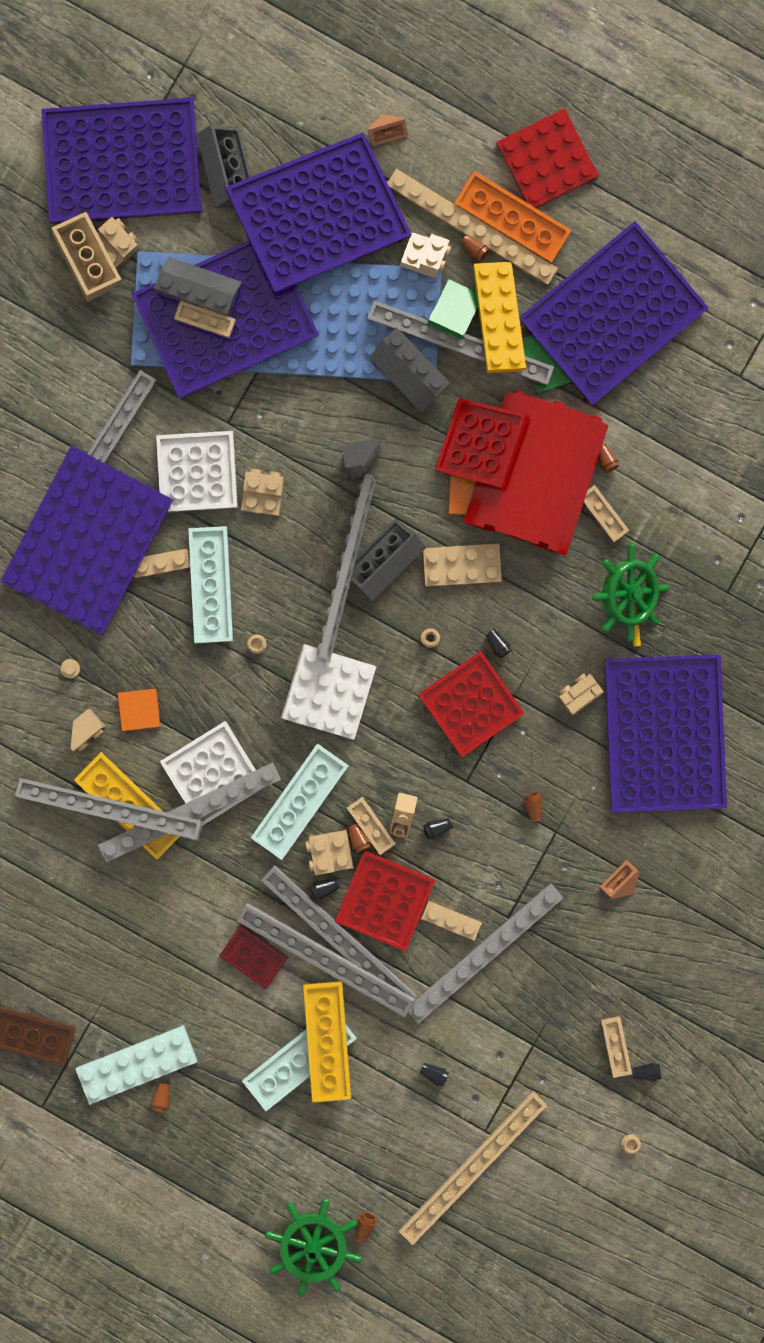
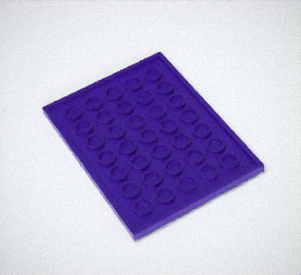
(122, 160)
(318, 212)
(613, 313)
(263, 325)
(87, 540)
(665, 733)

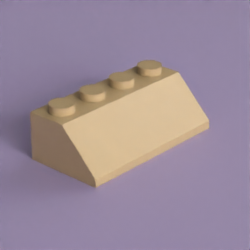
(86, 256)

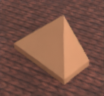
(387, 129)
(622, 881)

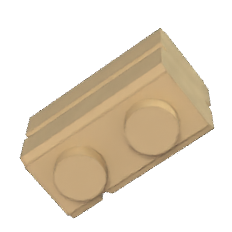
(580, 694)

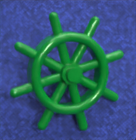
(630, 592)
(313, 1247)

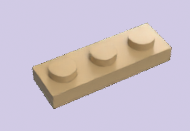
(205, 319)
(604, 514)
(163, 563)
(371, 825)
(451, 920)
(616, 1046)

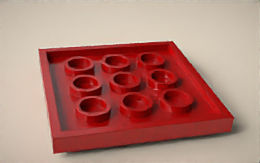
(547, 159)
(481, 443)
(471, 704)
(385, 900)

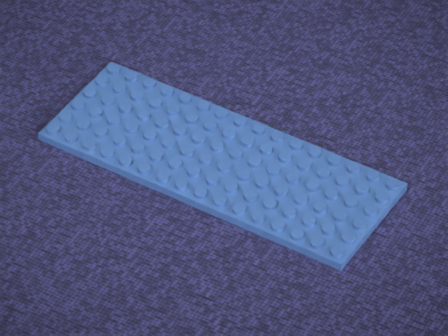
(339, 309)

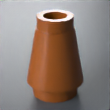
(476, 249)
(607, 459)
(534, 806)
(358, 838)
(160, 1100)
(365, 1226)

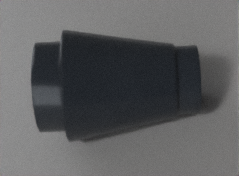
(498, 644)
(437, 827)
(324, 888)
(647, 1072)
(435, 1074)

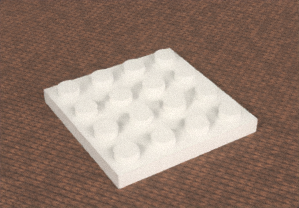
(197, 470)
(328, 693)
(208, 765)

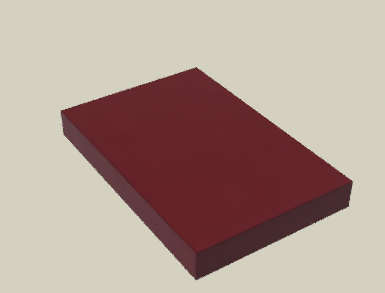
(253, 956)

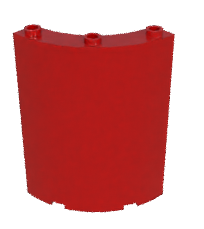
(546, 476)

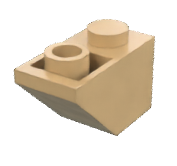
(85, 728)
(403, 815)

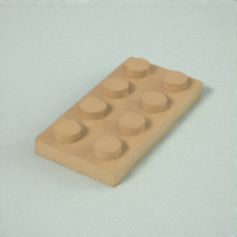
(462, 565)

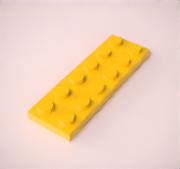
(499, 317)
(108, 781)
(327, 1041)

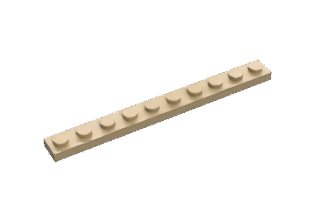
(471, 226)
(472, 1167)

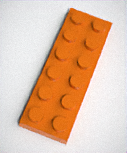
(512, 217)

